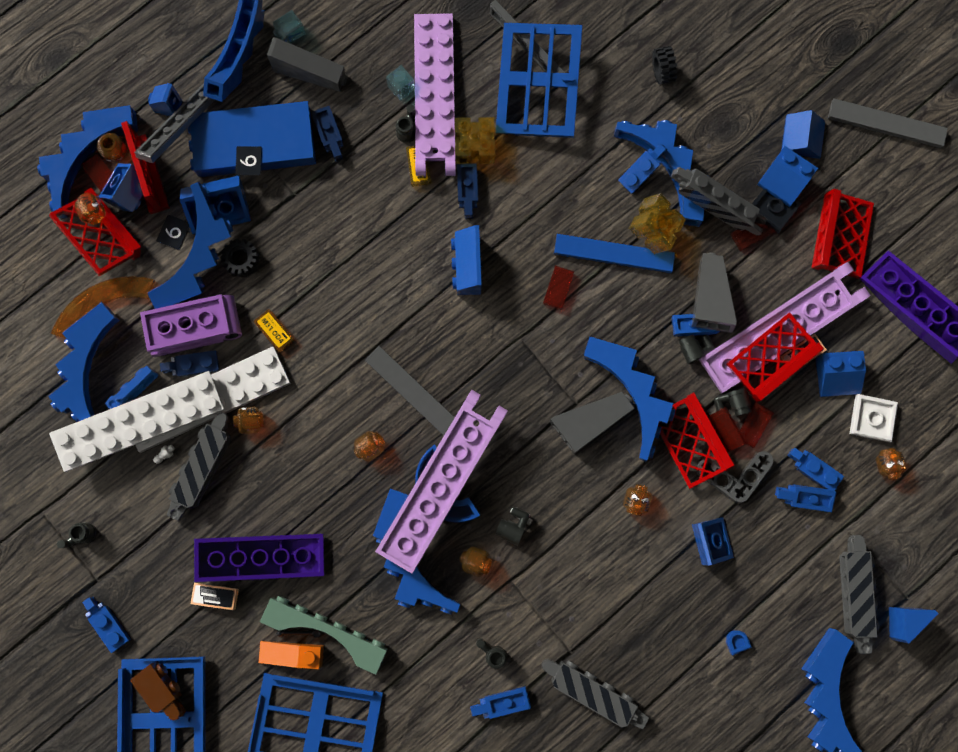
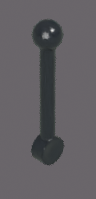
(316, 633)

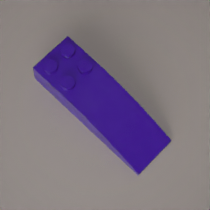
(915, 304)
(258, 557)

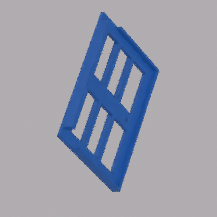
(539, 79)
(317, 713)
(128, 720)

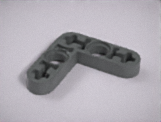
(733, 483)

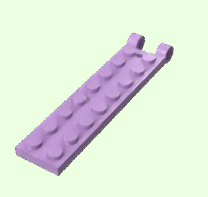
(434, 91)
(811, 308)
(439, 485)

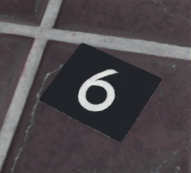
(248, 160)
(173, 232)

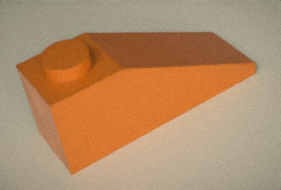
(291, 654)

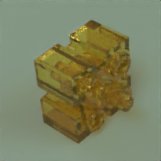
(474, 140)
(657, 223)

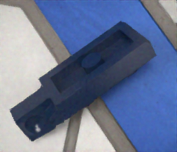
(328, 131)
(467, 188)
(192, 364)

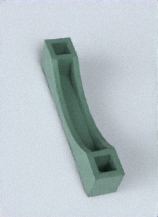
(364, 652)

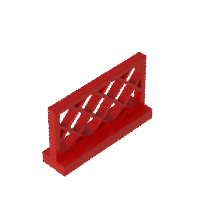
(146, 172)
(112, 227)
(828, 227)
(783, 372)
(710, 437)

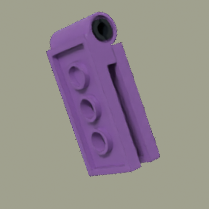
(209, 320)

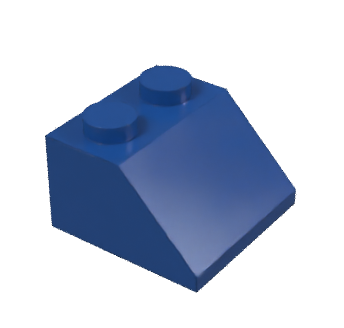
(787, 176)
(123, 188)
(840, 373)

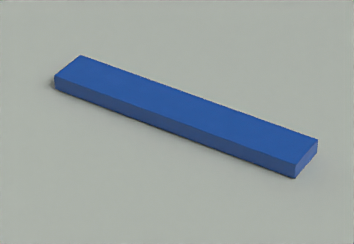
(613, 253)

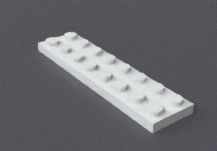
(236, 387)
(136, 421)

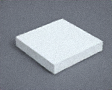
(873, 418)

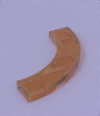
(102, 292)

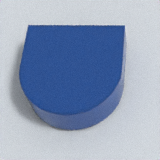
(737, 642)

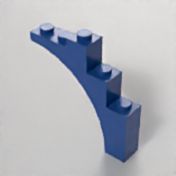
(238, 49)
(77, 147)
(674, 157)
(201, 257)
(75, 367)
(651, 410)
(412, 585)
(824, 700)

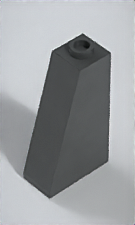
(305, 66)
(713, 297)
(588, 421)

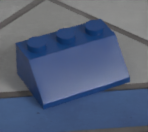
(225, 195)
(467, 261)

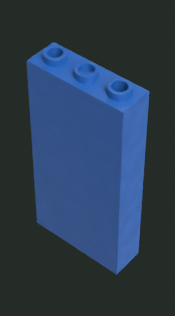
(280, 130)

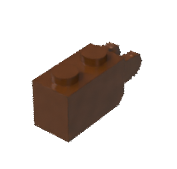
(159, 690)

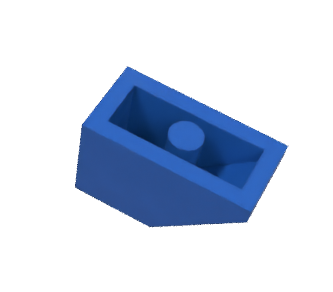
(164, 99)

